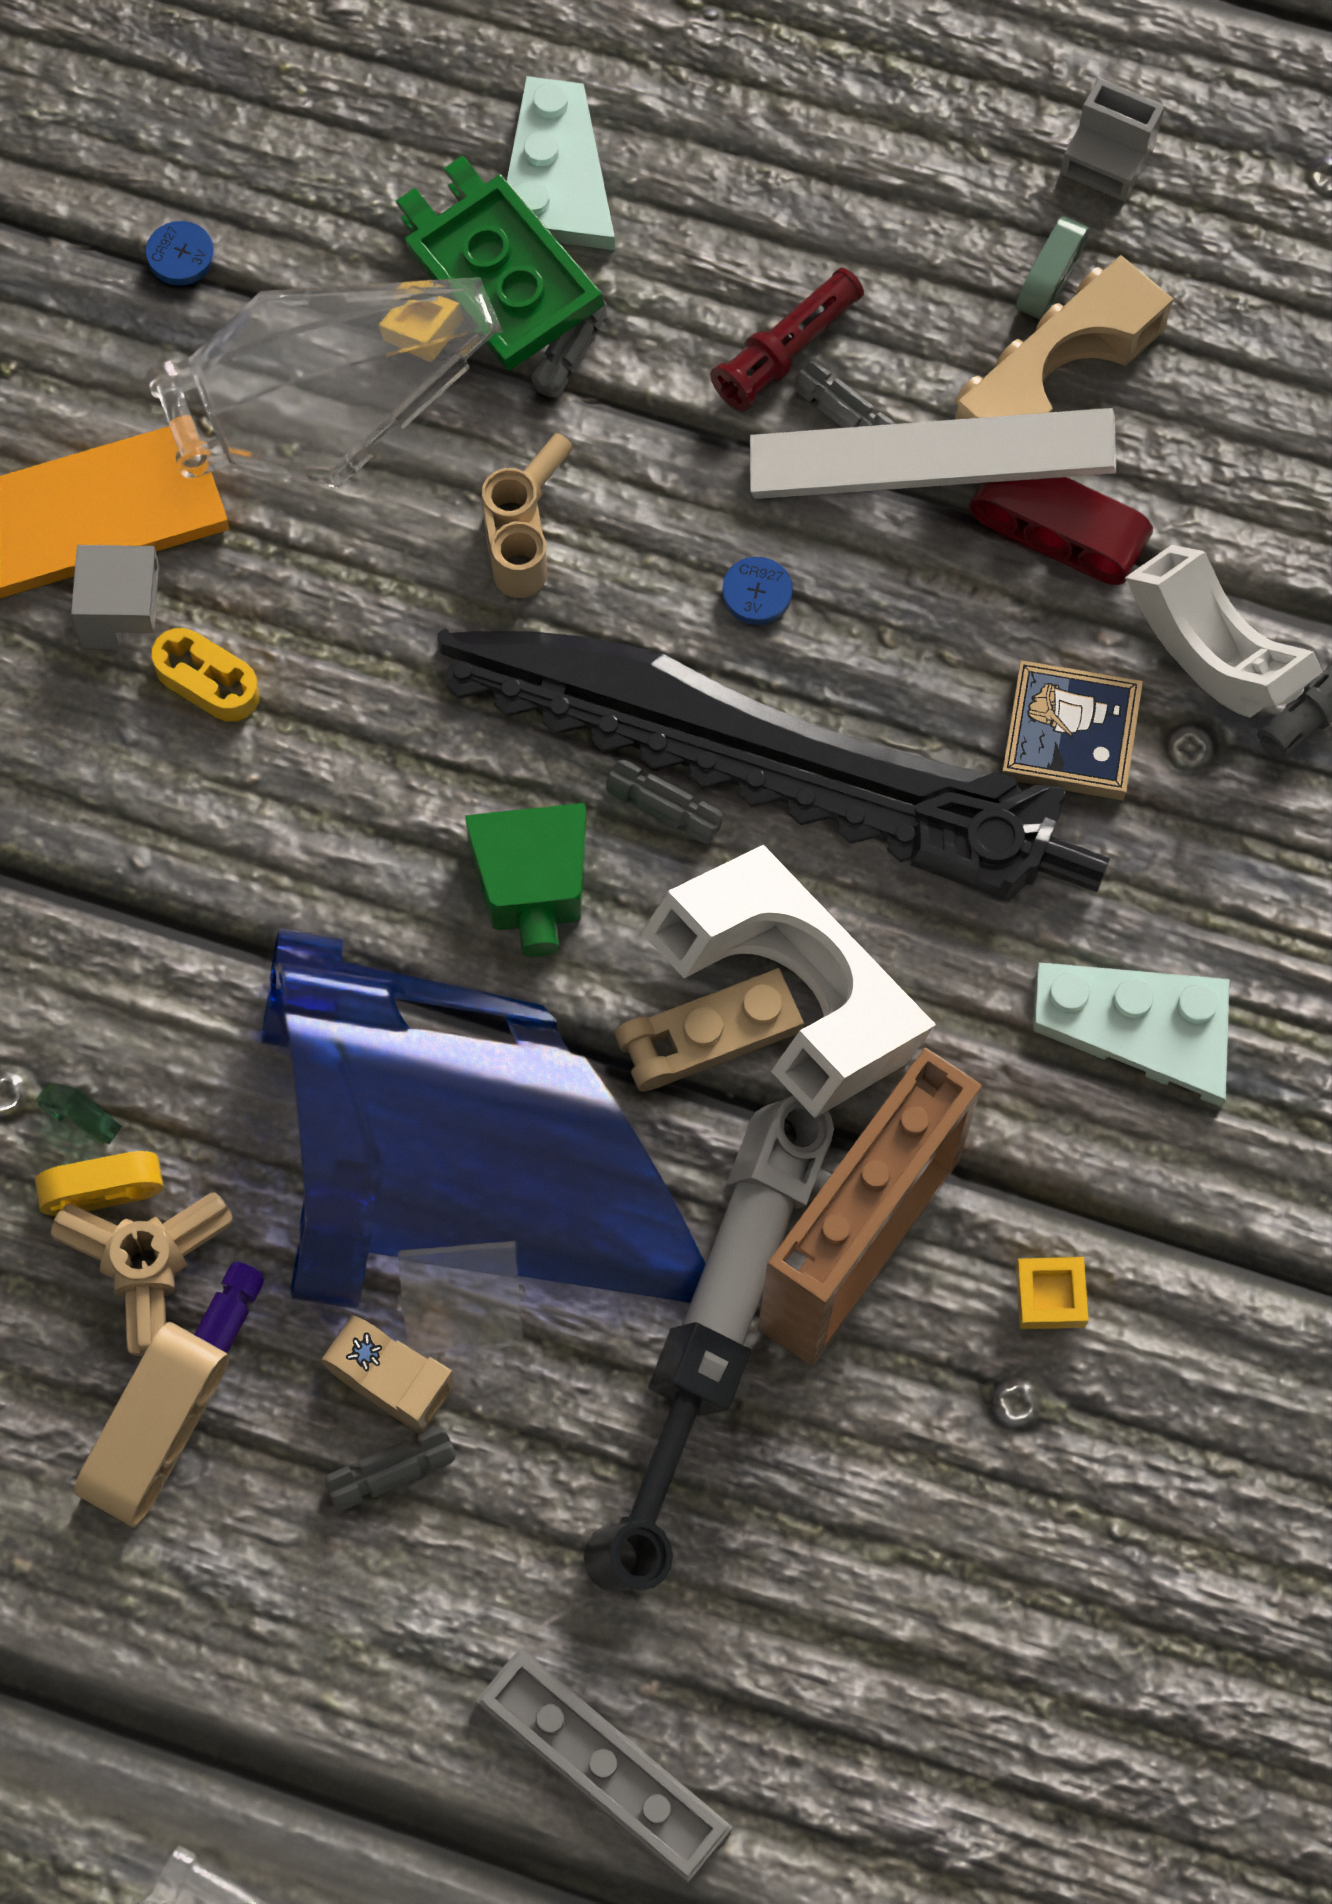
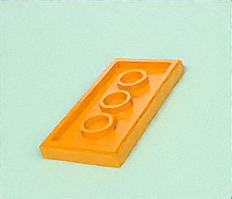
(100, 497)

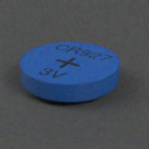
(180, 253)
(757, 590)

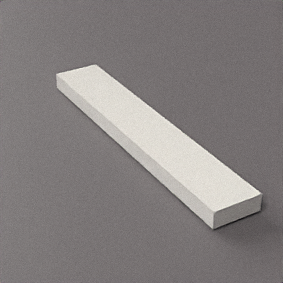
(933, 453)

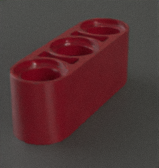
(1066, 524)

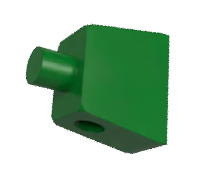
(530, 870)

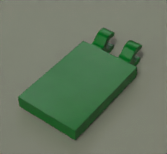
(522, 266)

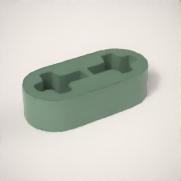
(1052, 267)

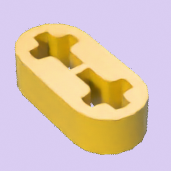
(199, 685)
(100, 1182)

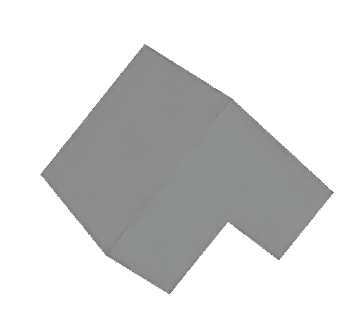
(1113, 139)
(113, 593)

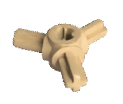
(116, 1246)

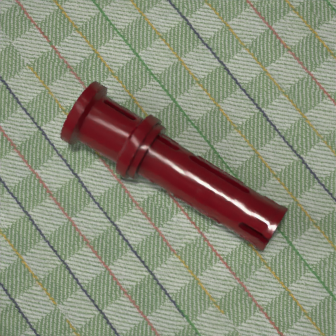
(772, 351)

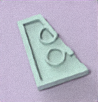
(1145, 1019)

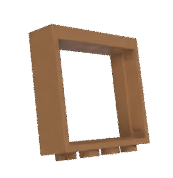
(868, 1206)

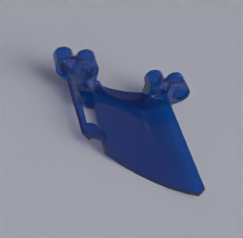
(458, 1138)

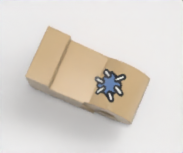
(389, 1374)

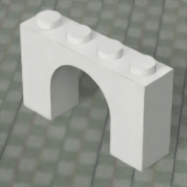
(767, 912)

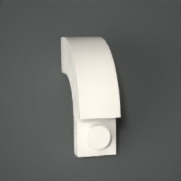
(1212, 639)

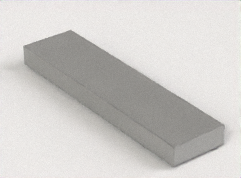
(604, 1766)

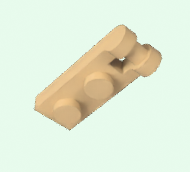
(710, 1030)

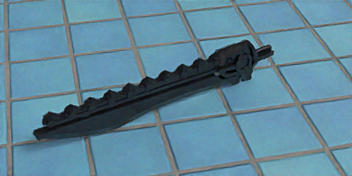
(963, 823)

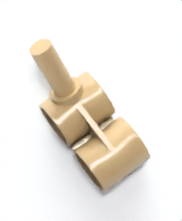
(520, 530)

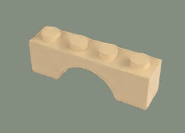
(1107, 319)

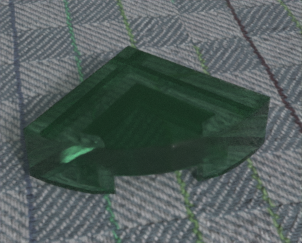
(71, 1102)

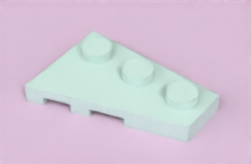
(558, 164)

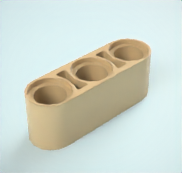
(151, 1424)

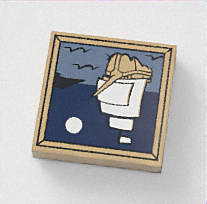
(1072, 730)

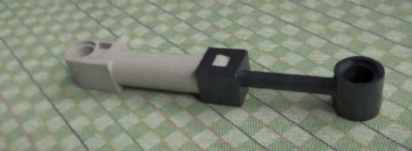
(707, 1352)

